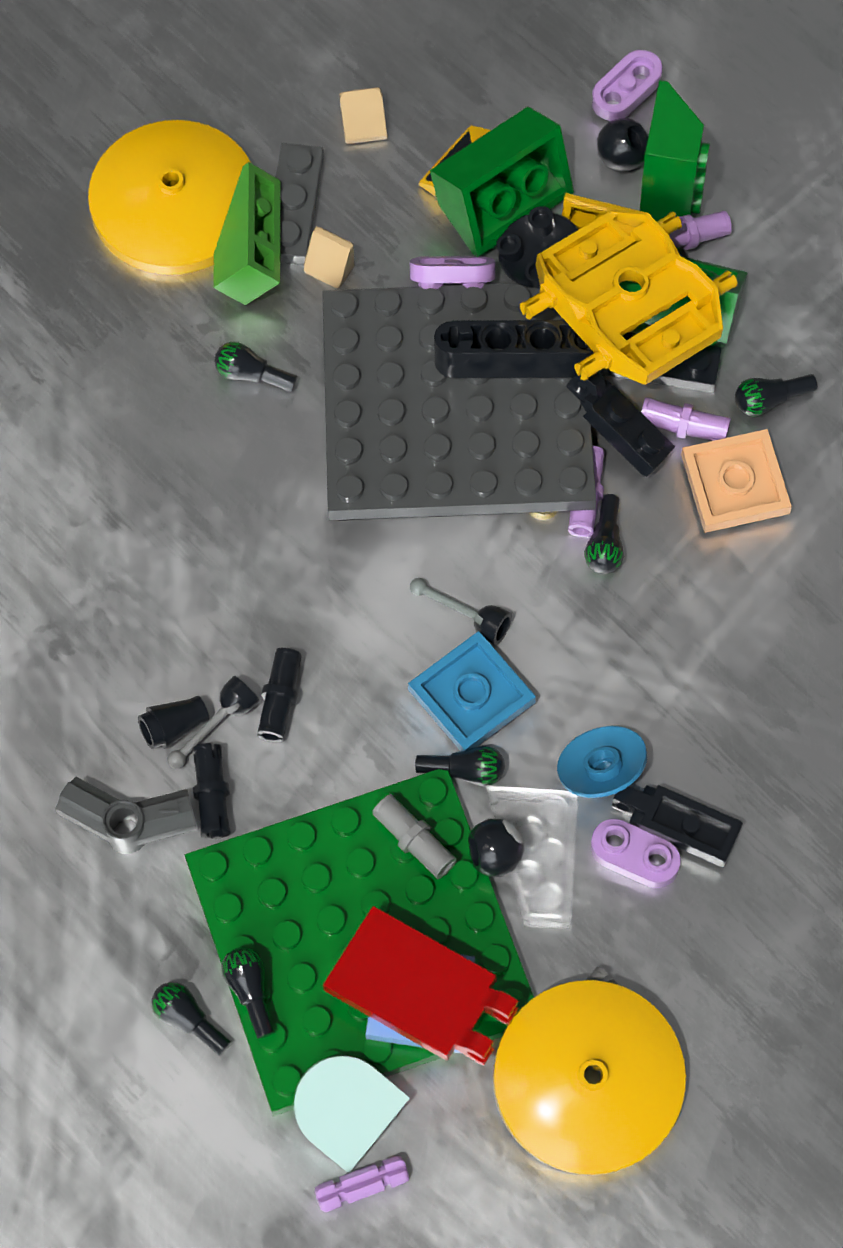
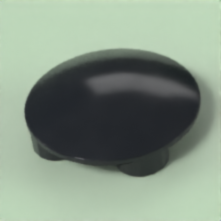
(526, 239)

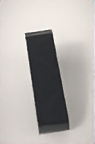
(467, 348)

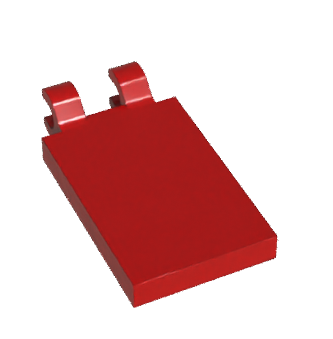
(418, 988)

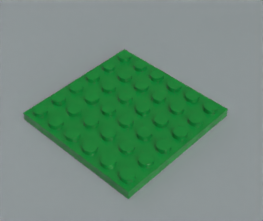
(304, 892)

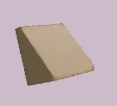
(363, 115)
(329, 258)

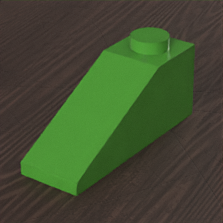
(250, 238)

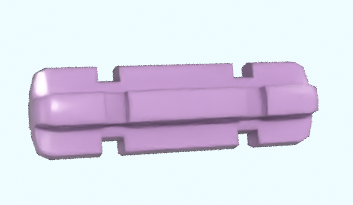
(361, 1183)

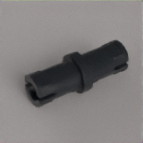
(279, 695)
(211, 791)

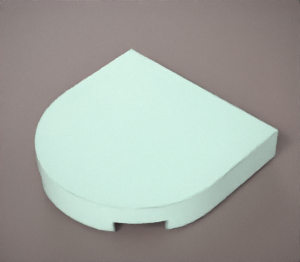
(345, 1107)

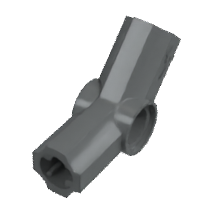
(101, 812)

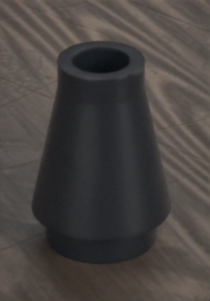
(171, 721)

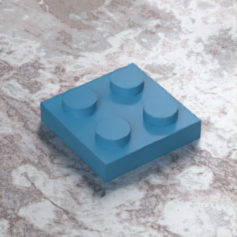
(471, 692)

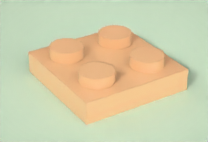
(736, 480)

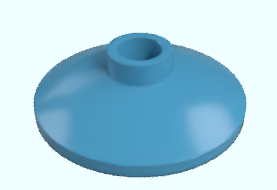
(602, 761)

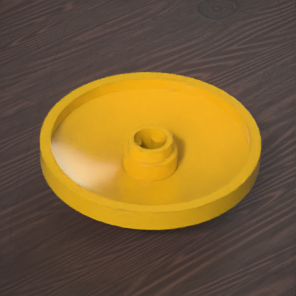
(165, 195)
(544, 1086)

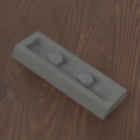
(299, 179)

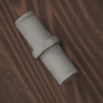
(414, 836)

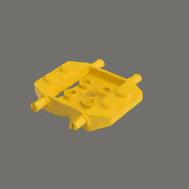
(583, 281)

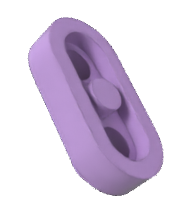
(624, 88)
(437, 270)
(633, 855)

